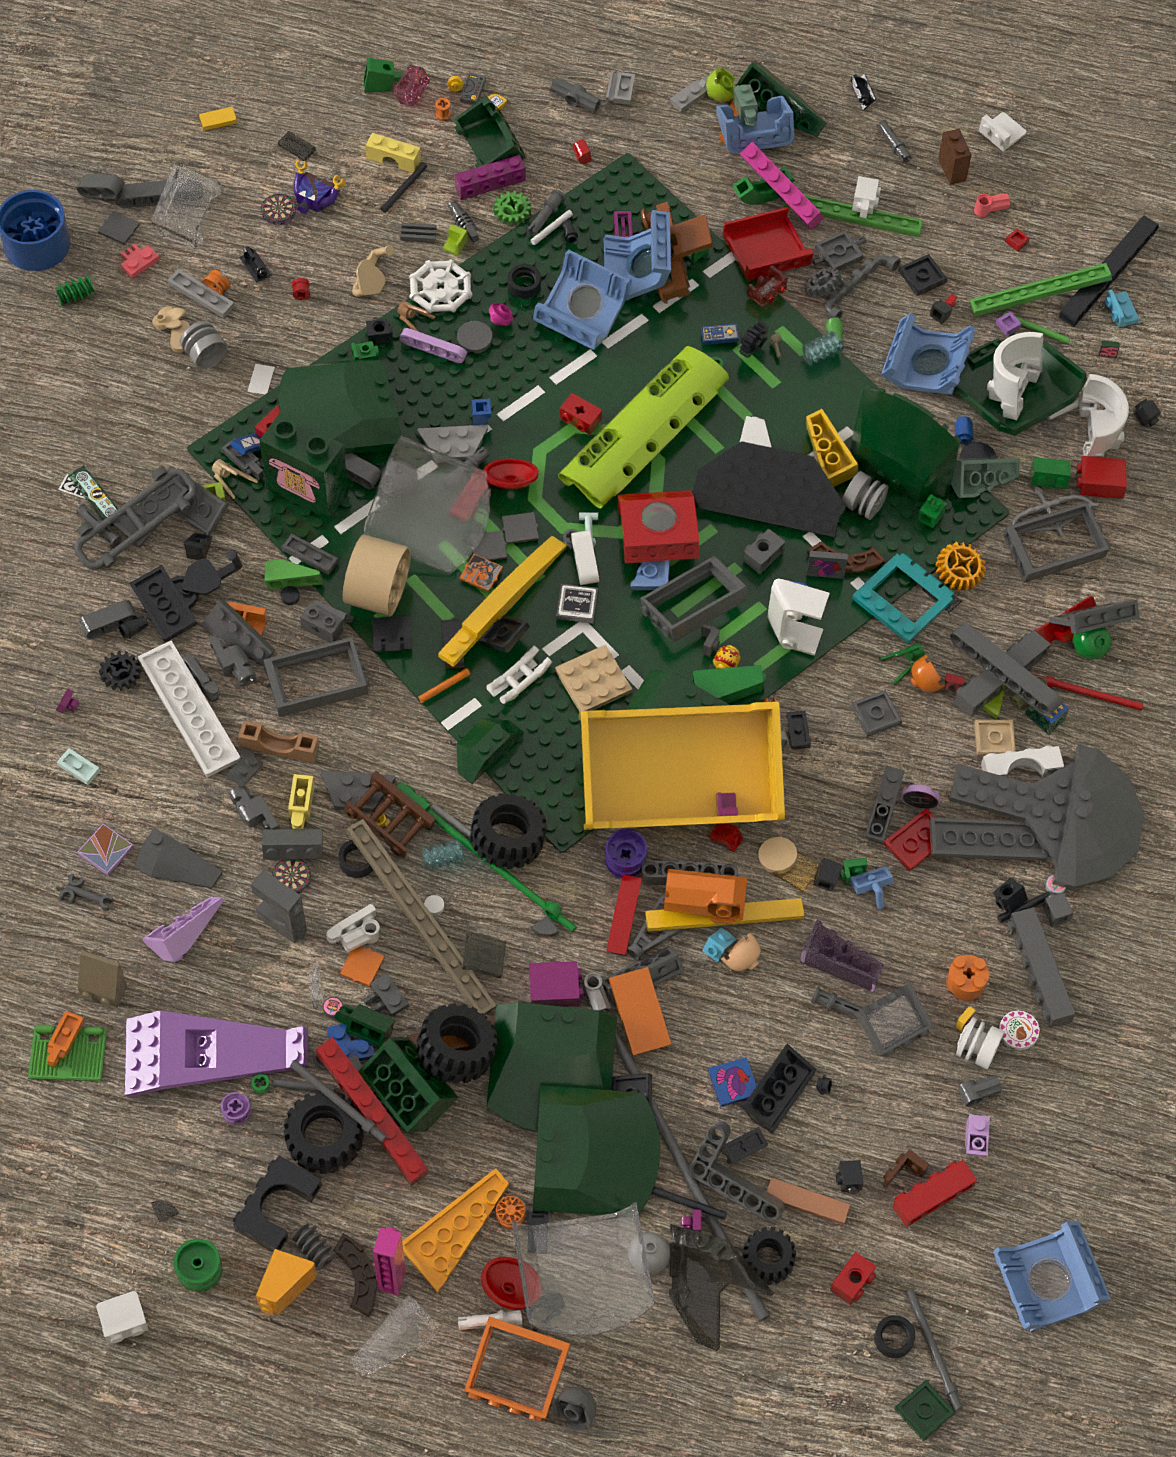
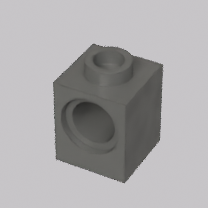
(1057, 909)

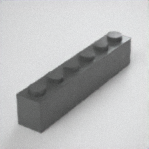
(986, 687)
(1041, 967)

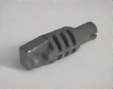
(463, 220)

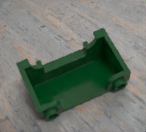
(488, 133)

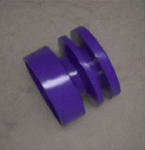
(625, 843)

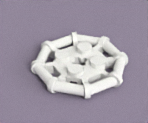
(437, 278)

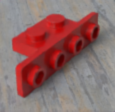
(1062, 632)

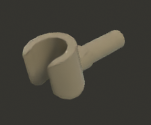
(774, 340)

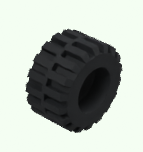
(774, 1240)

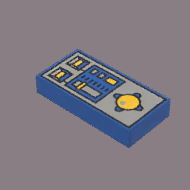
(719, 334)

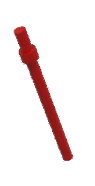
(1051, 682)

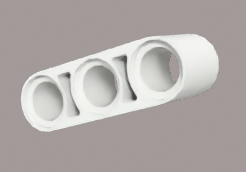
(585, 557)

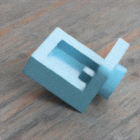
(718, 944)

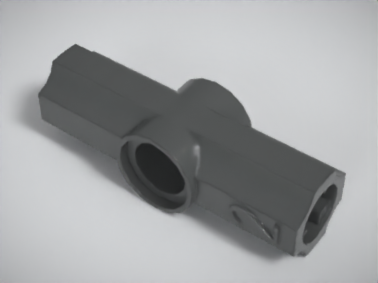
(575, 95)

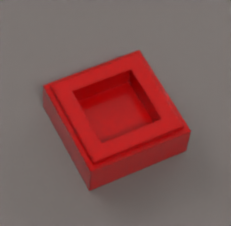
(1017, 239)

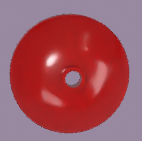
(511, 473)
(503, 1283)

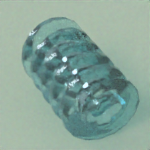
(821, 346)
(442, 854)

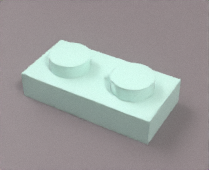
(78, 766)

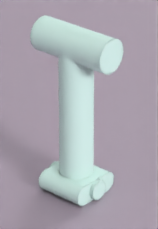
(588, 517)

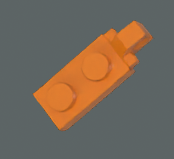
(63, 1037)

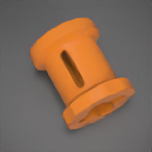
(446, 105)

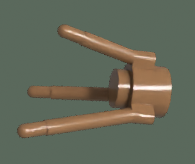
(407, 310)

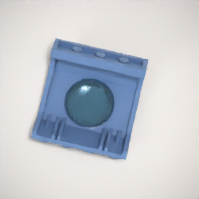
(642, 257)
(926, 358)

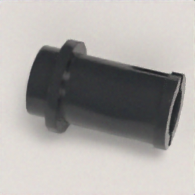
(570, 234)

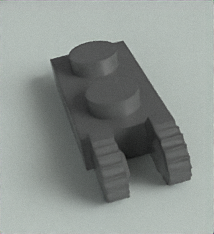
(202, 678)

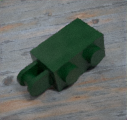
(366, 1023)

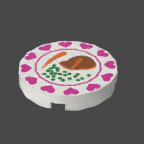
(1020, 1030)

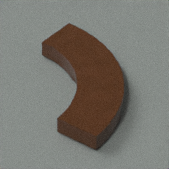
(857, 562)

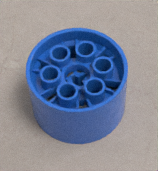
(29, 217)

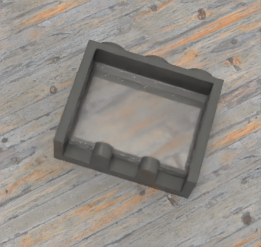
(894, 1020)

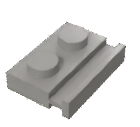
(620, 88)

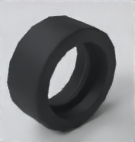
(524, 270)
(355, 872)
(902, 1322)

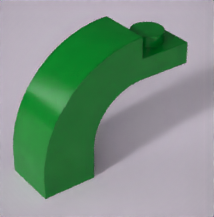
(758, 191)

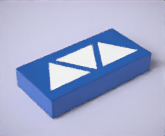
(246, 444)

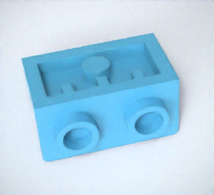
(1121, 308)

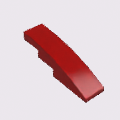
(624, 914)

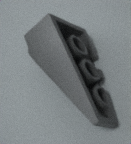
(169, 859)

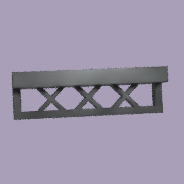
(660, 968)

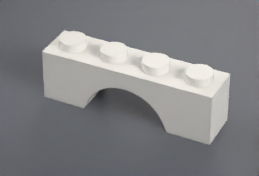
(1043, 760)

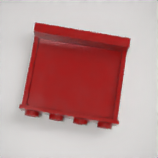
(765, 242)

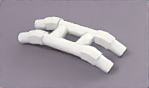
(520, 665)

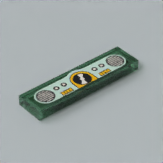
(93, 492)

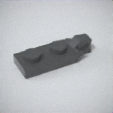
(247, 463)

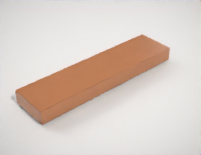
(809, 1201)

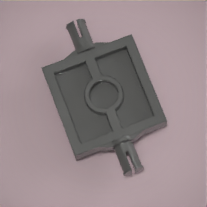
(839, 250)

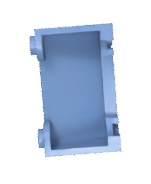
(771, 130)

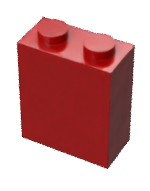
(1101, 477)

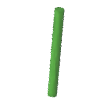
(1049, 333)

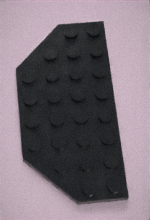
(769, 488)

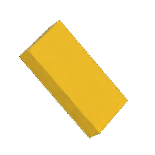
(218, 118)

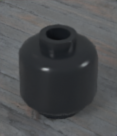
(1147, 412)

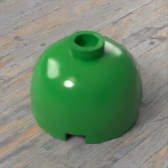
(1092, 643)

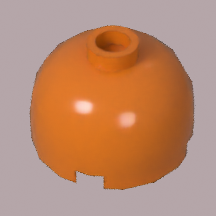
(925, 676)

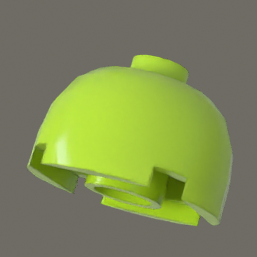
(720, 85)

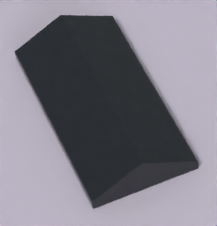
(778, 1089)

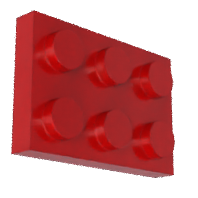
(912, 841)

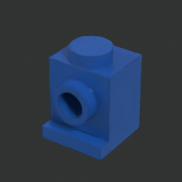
(481, 411)

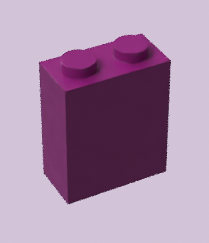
(555, 983)

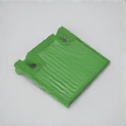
(81, 1063)

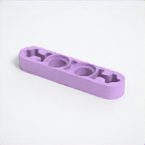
(433, 345)

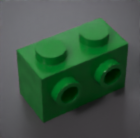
(1050, 472)

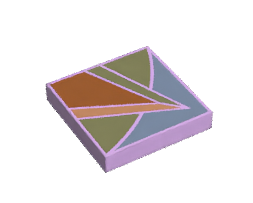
(105, 849)

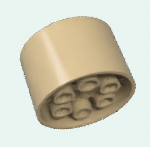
(376, 575)

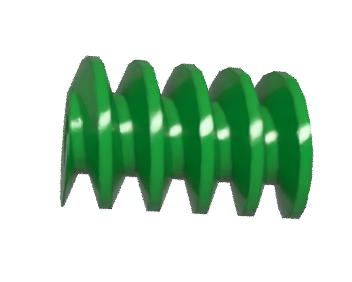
(75, 290)

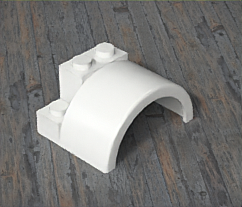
(1011, 381)
(1107, 424)

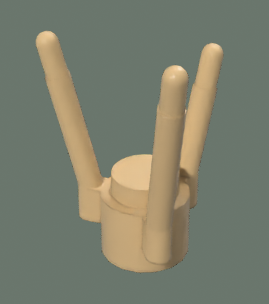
(223, 469)

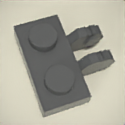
(388, 994)

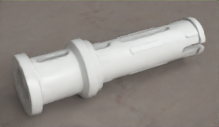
(480, 1321)

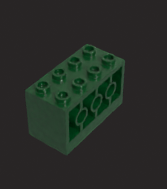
(406, 1086)

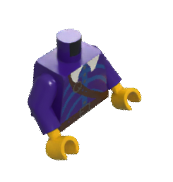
(314, 191)

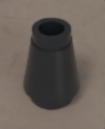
(132, 627)

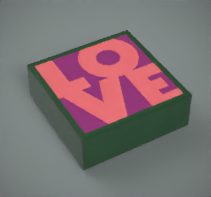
(1109, 349)

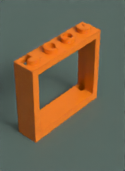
(495, 1400)

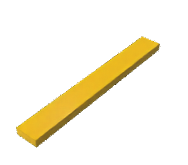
(753, 913)

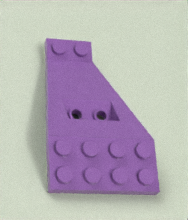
(169, 1051)

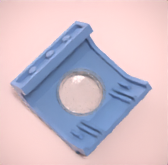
(583, 301)
(1052, 1277)

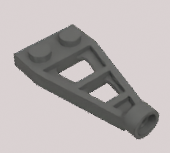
(647, 944)

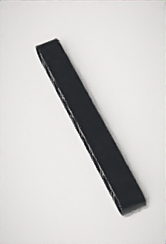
(1116, 262)

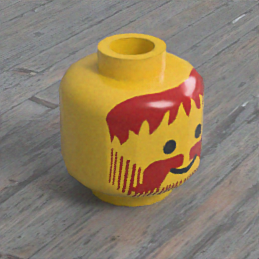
(727, 657)

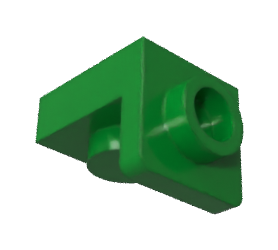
(853, 867)

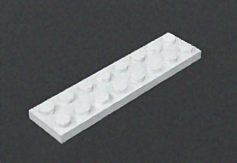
(189, 709)

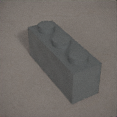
(292, 844)

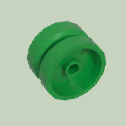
(198, 1265)

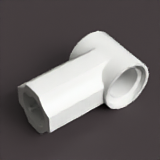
(359, 936)

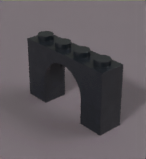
(280, 1176)

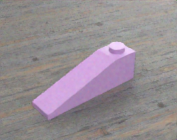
(178, 938)

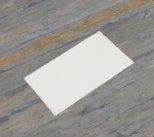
(261, 379)

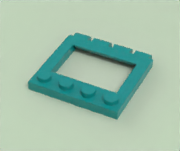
(888, 614)

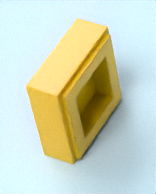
(965, 1018)

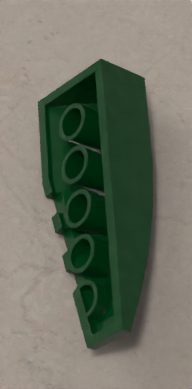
(767, 85)

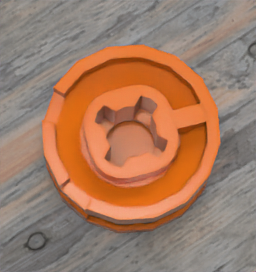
(216, 281)
(510, 1211)

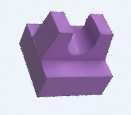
(1008, 323)

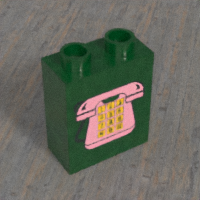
(304, 466)

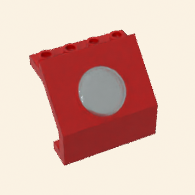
(659, 526)

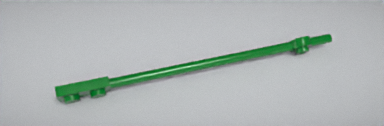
(551, 910)

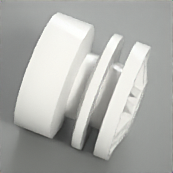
(979, 1043)

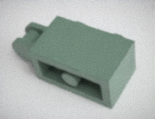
(745, 105)

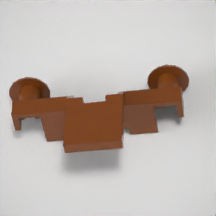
(688, 238)

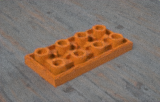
(639, 1011)

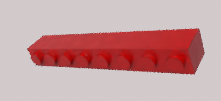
(370, 1107)

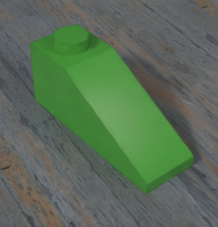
(285, 573)

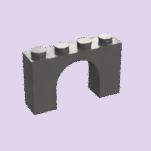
(280, 906)

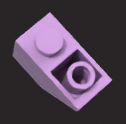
(977, 1135)

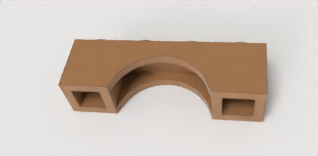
(297, 747)

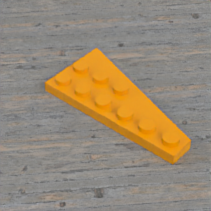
(446, 1237)

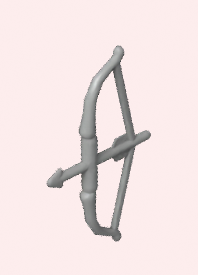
(1047, 505)

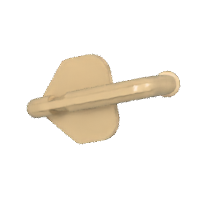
(369, 277)

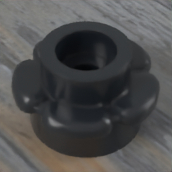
(824, 1085)

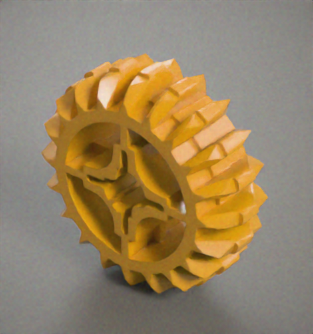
(960, 576)

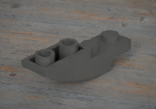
(884, 803)

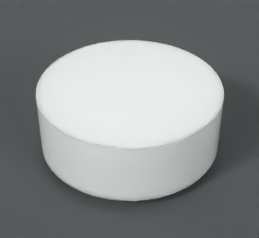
(434, 904)

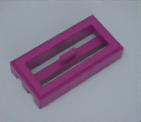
(623, 214)

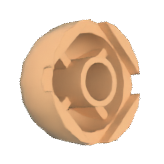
(743, 954)

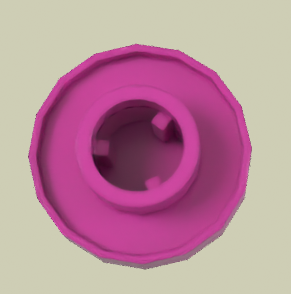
(500, 314)

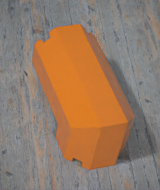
(706, 894)

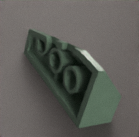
(981, 475)

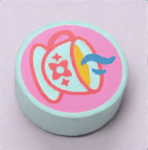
(1052, 888)

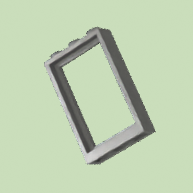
(1021, 557)
(711, 566)
(275, 663)

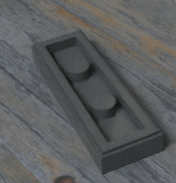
(310, 554)

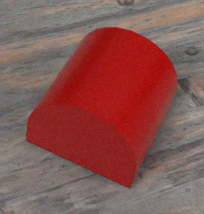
(582, 151)

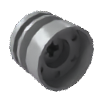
(203, 344)
(868, 497)

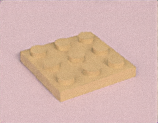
(593, 679)

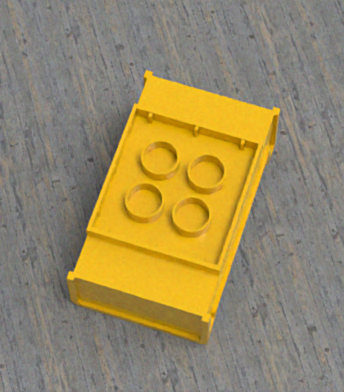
(673, 761)

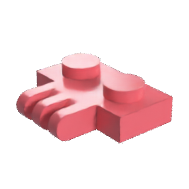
(138, 260)

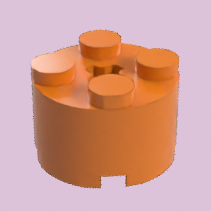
(970, 967)

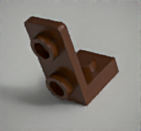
(914, 1163)

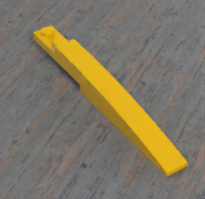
(501, 600)

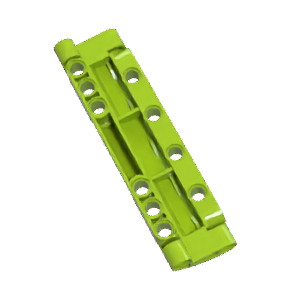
(645, 423)

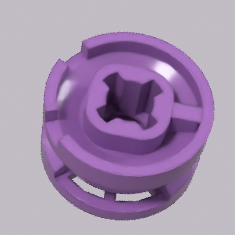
(235, 1107)

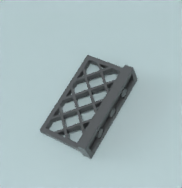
(1098, 616)

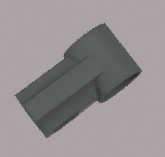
(974, 1091)

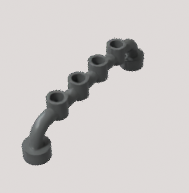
(857, 276)

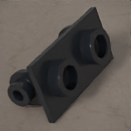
(863, 90)
(254, 264)

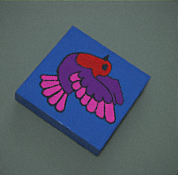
(732, 1081)

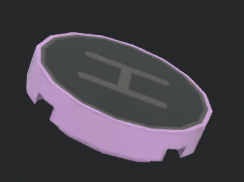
(920, 797)

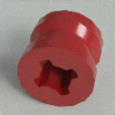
(300, 288)

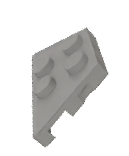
(455, 440)

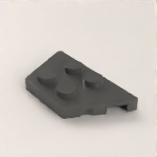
(351, 787)

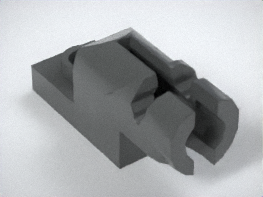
(233, 661)
(251, 809)

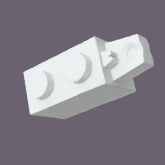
(866, 196)

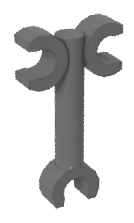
(75, 888)

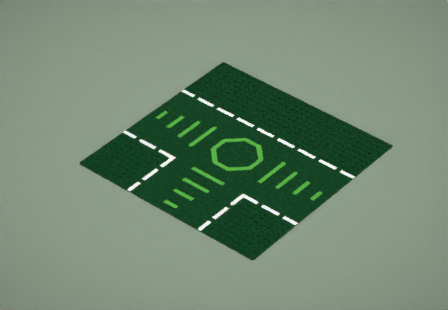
(528, 379)

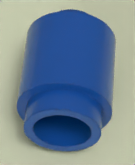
(964, 429)

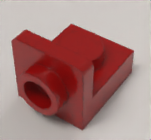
(727, 835)

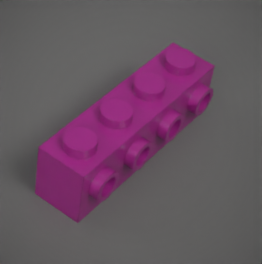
(490, 177)

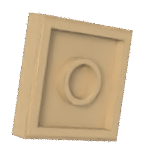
(994, 736)

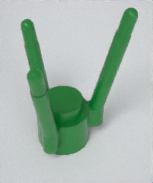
(912, 654)

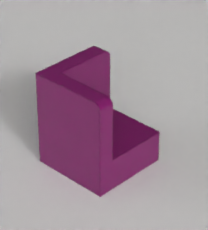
(726, 804)

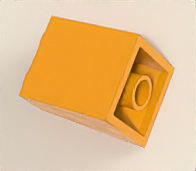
(284, 1281)

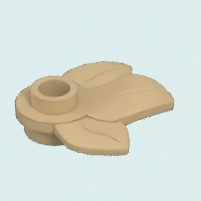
(168, 318)

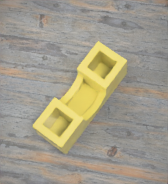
(405, 154)

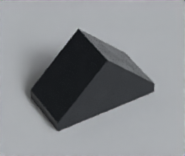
(197, 546)

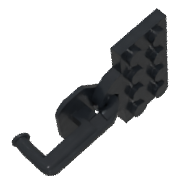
(170, 599)

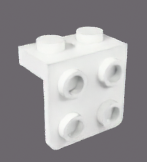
(1001, 130)
(122, 1317)

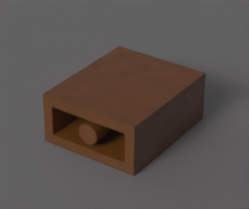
(954, 156)

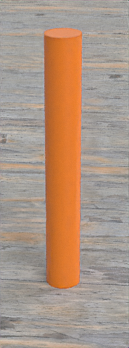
(444, 685)

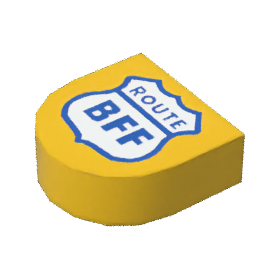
(498, 100)

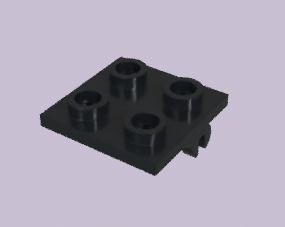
(391, 634)

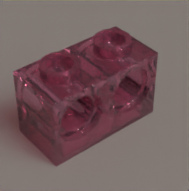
(411, 85)

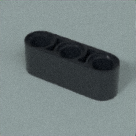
(449, 630)

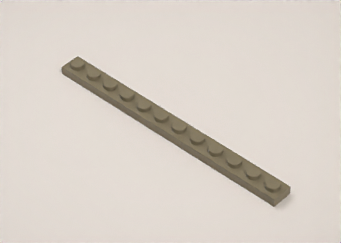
(420, 917)

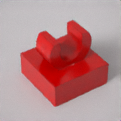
(955, 680)

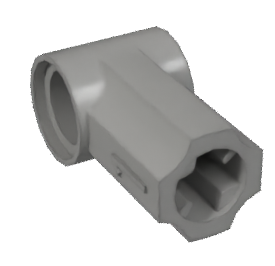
(596, 995)

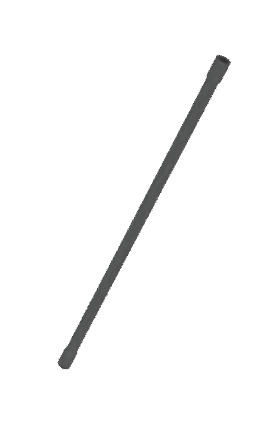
(755, 1302)

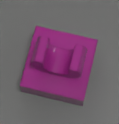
(67, 702)
(692, 1222)

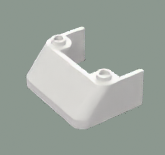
(787, 606)

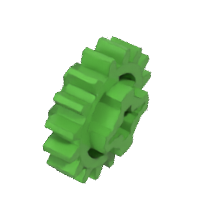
(512, 208)

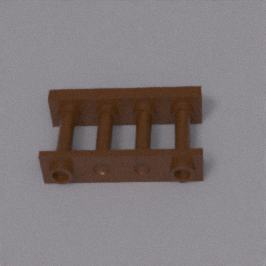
(393, 796)

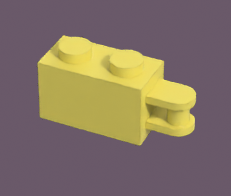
(301, 800)

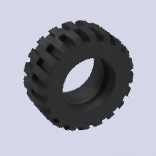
(513, 811)
(452, 1063)
(319, 1157)

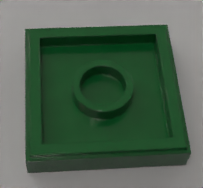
(924, 1410)

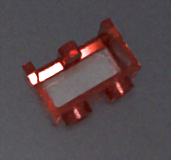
(768, 287)

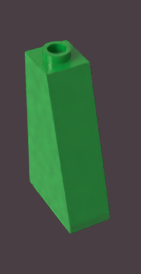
(730, 683)

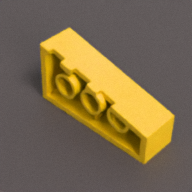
(830, 449)

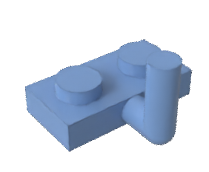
(873, 881)

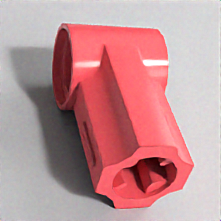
(987, 204)

